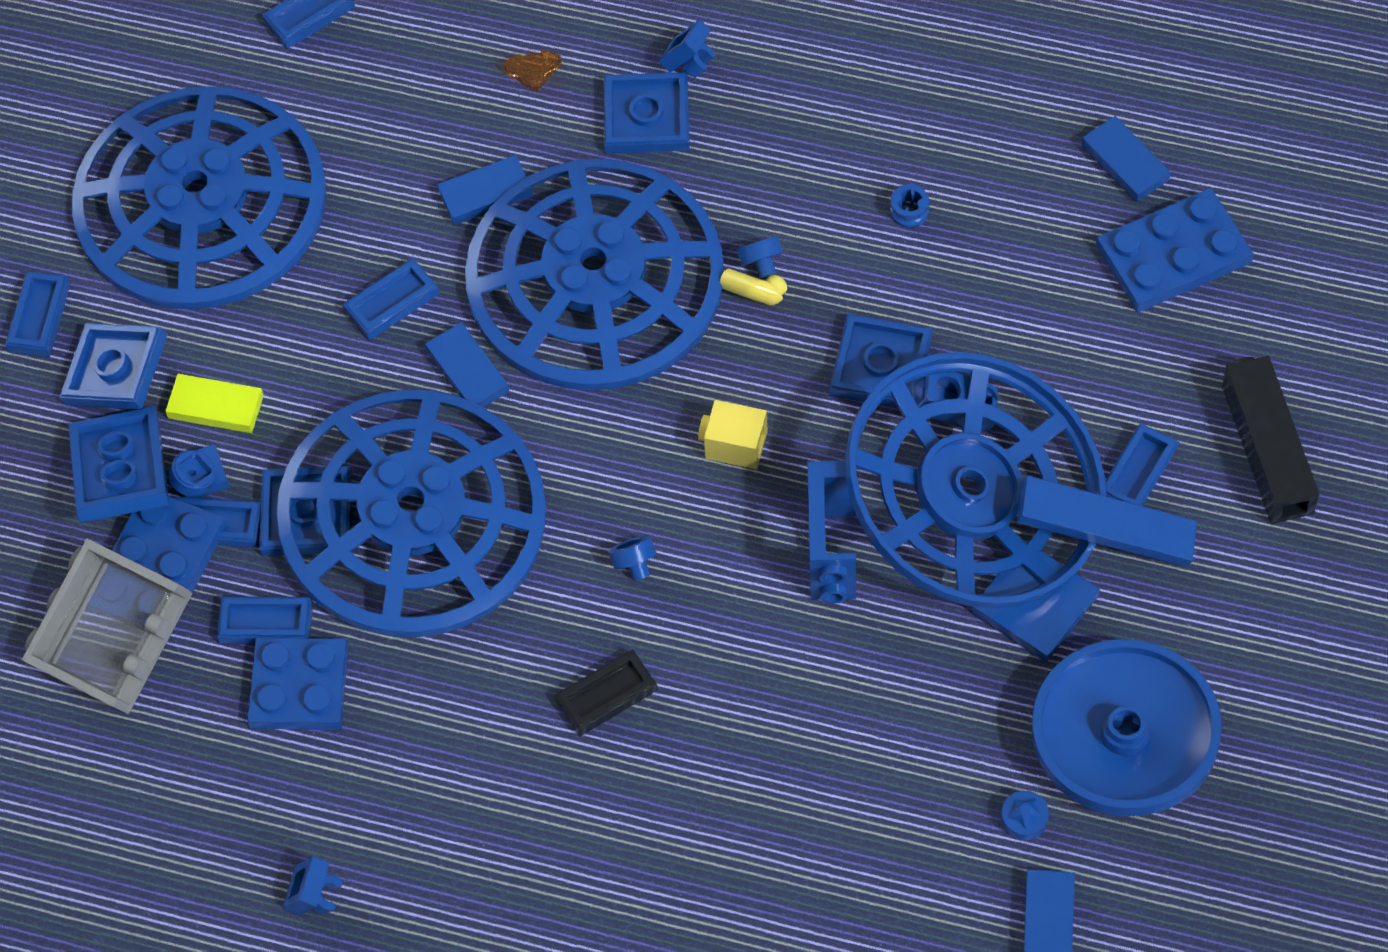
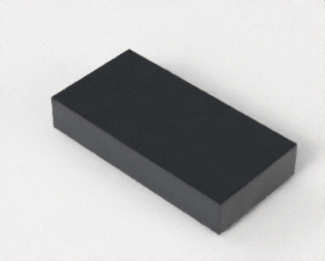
(606, 692)

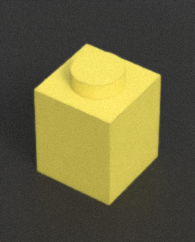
(734, 434)

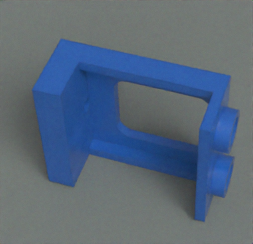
(828, 497)

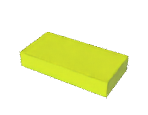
(214, 403)

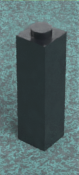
(1270, 439)

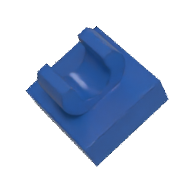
(689, 50)
(307, 885)

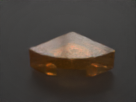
(532, 69)

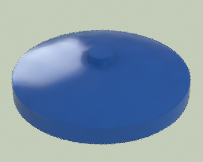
(1126, 727)

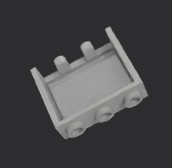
(106, 625)

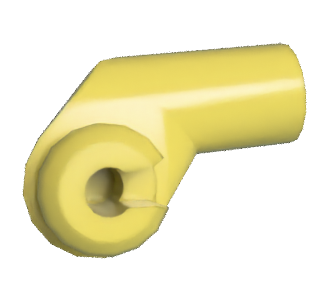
(765, 292)

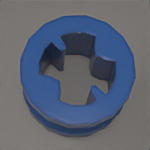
(908, 218)

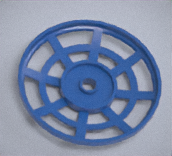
(202, 210)
(597, 289)
(975, 458)
(411, 531)

